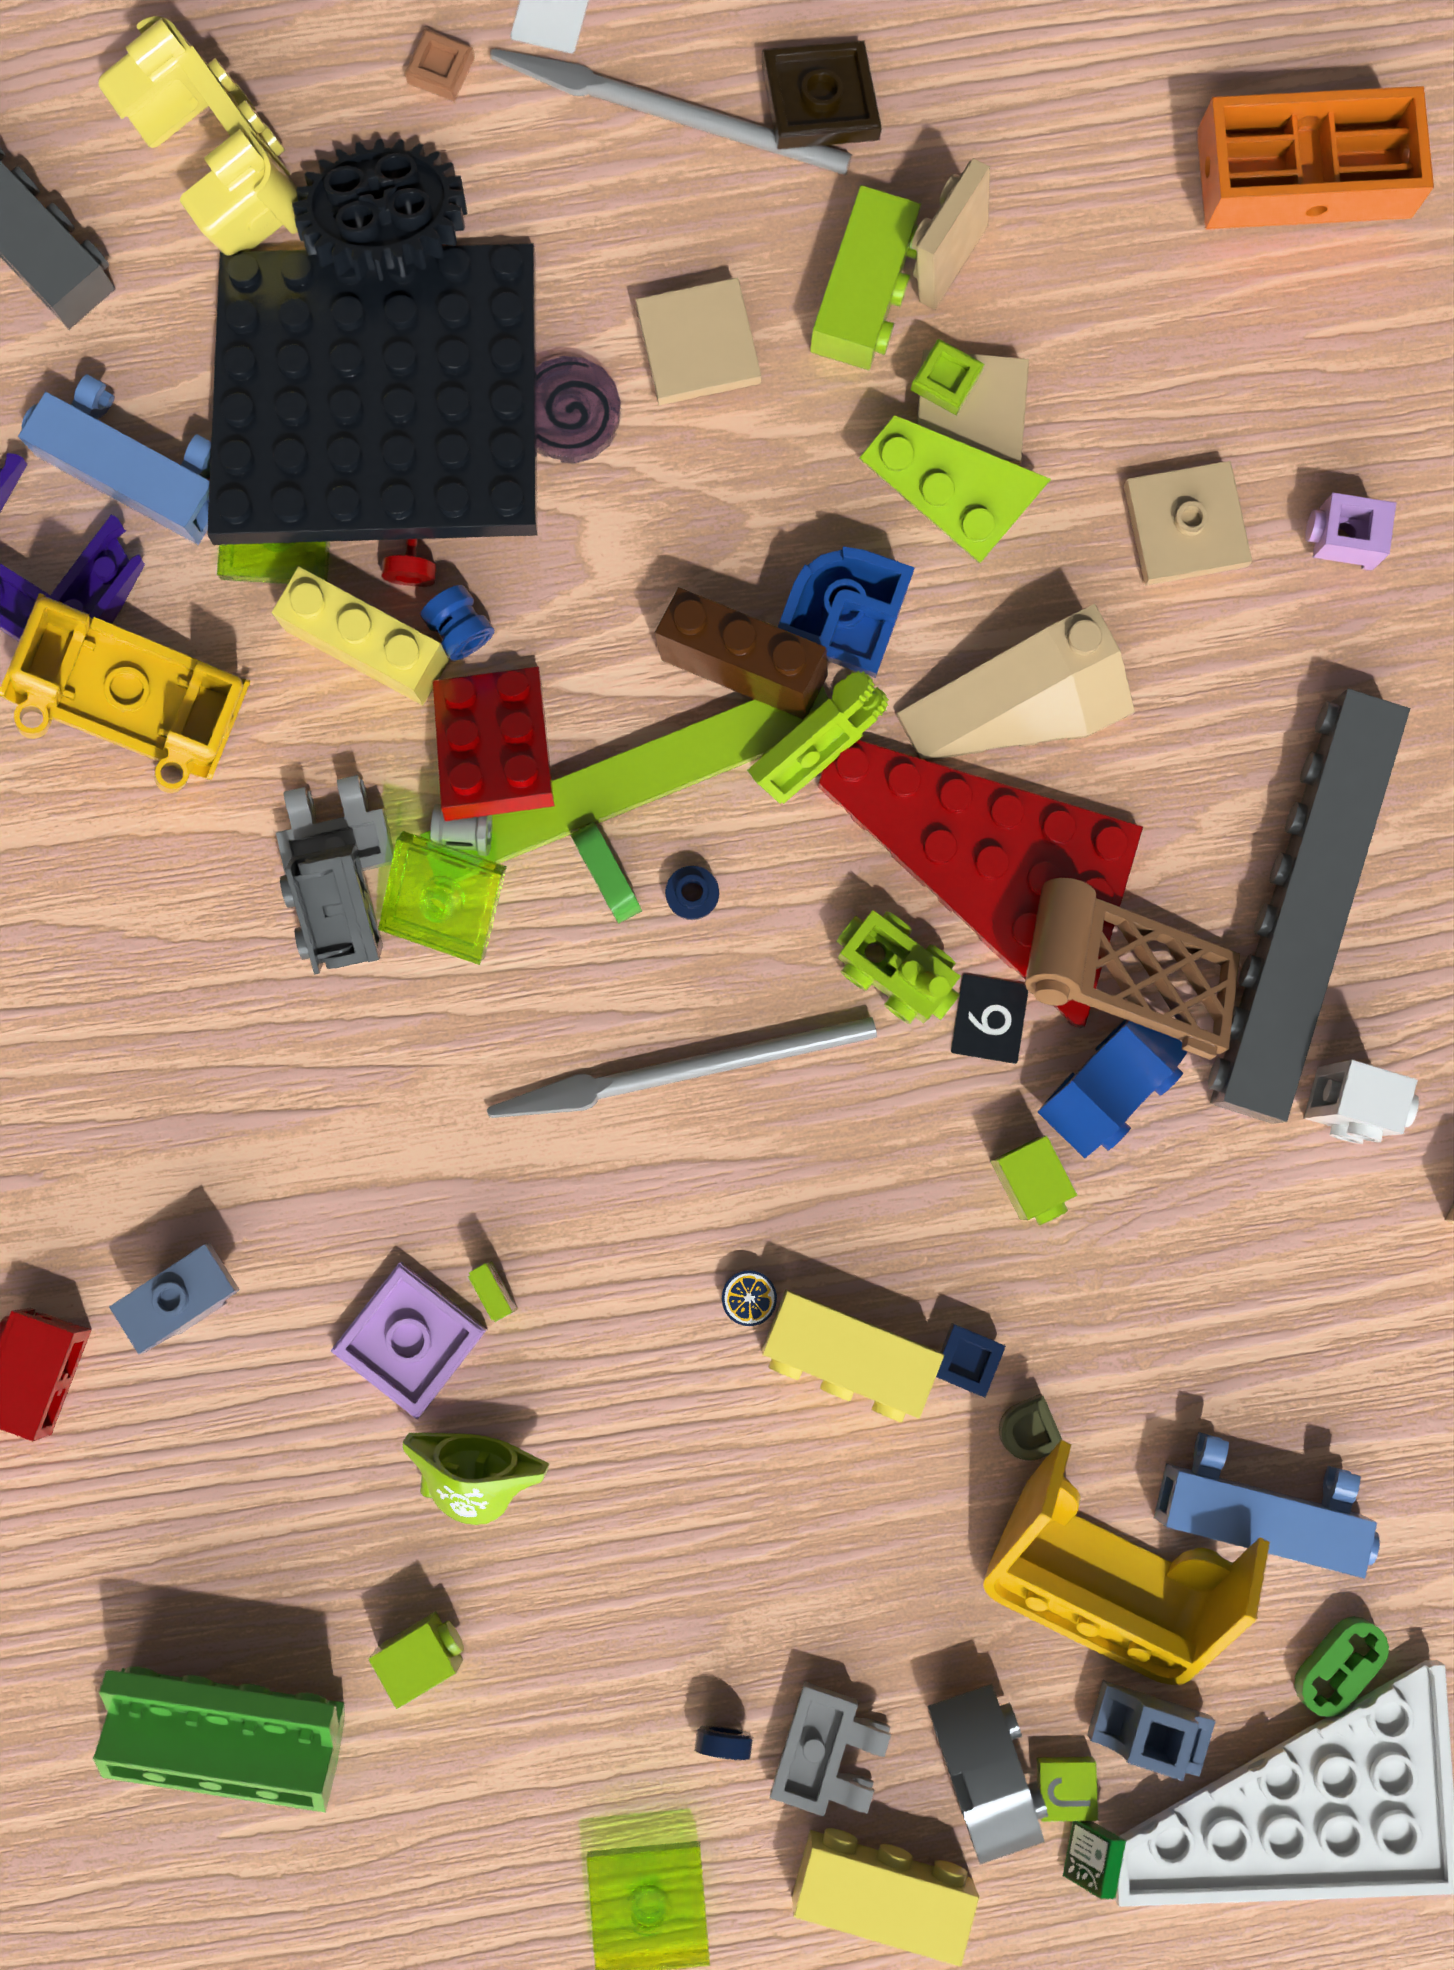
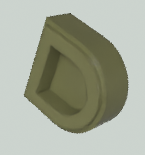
(1029, 1429)

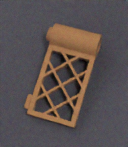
(1066, 961)

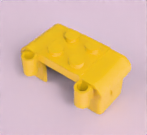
(122, 690)

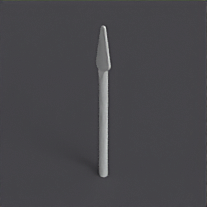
(581, 81)
(584, 1091)

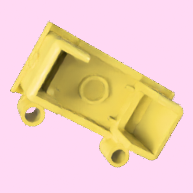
(167, 85)

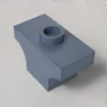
(175, 1299)
(1151, 1731)

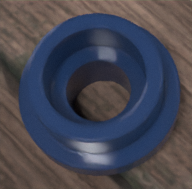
(692, 909)

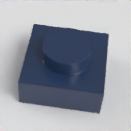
(969, 1360)

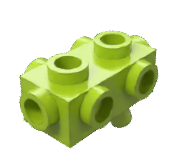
(912, 977)

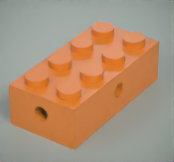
(1345, 162)

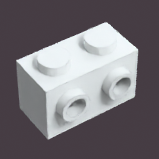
(1362, 1101)

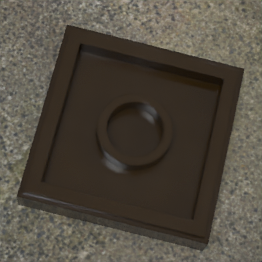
(821, 95)

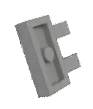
(359, 826)
(814, 1750)

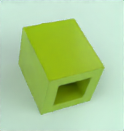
(1035, 1180)
(417, 1659)

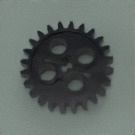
(380, 209)

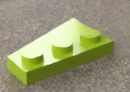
(953, 484)

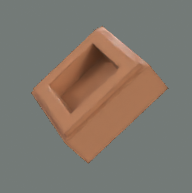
(439, 65)

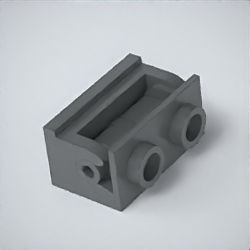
(332, 908)

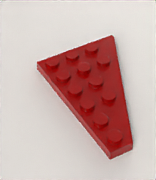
(982, 844)

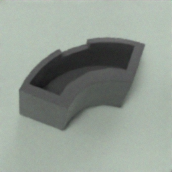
(987, 1774)

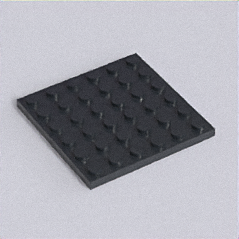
(374, 399)

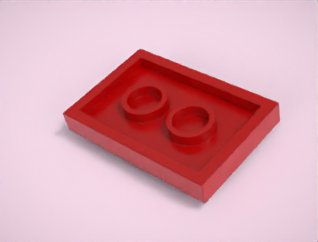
(492, 744)

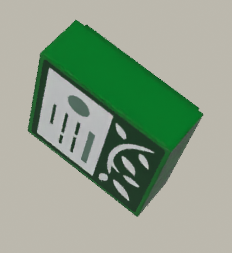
(1094, 1859)

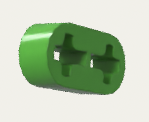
(606, 872)
(1351, 1676)

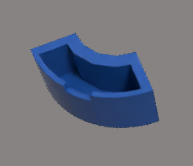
(1111, 1085)

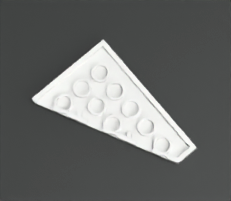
(1325, 1815)

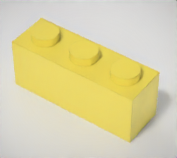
(360, 635)
(851, 1356)
(885, 1896)

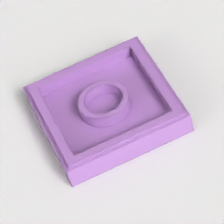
(409, 1340)

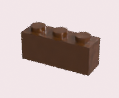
(742, 653)

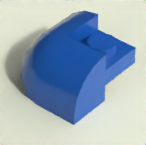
(848, 605)

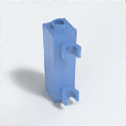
(119, 465)
(1241, 1513)

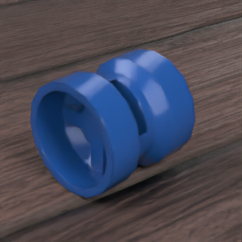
(457, 622)

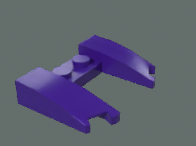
(94, 584)

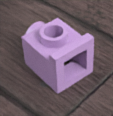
(1364, 520)

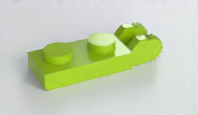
(820, 737)

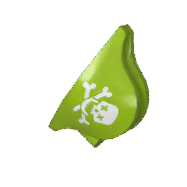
(472, 1473)

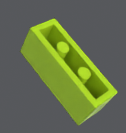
(866, 279)

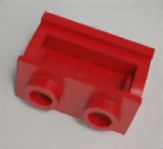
(36, 1370)

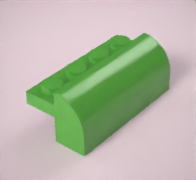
(219, 1738)

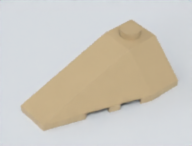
(1041, 690)

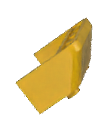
(1114, 1594)

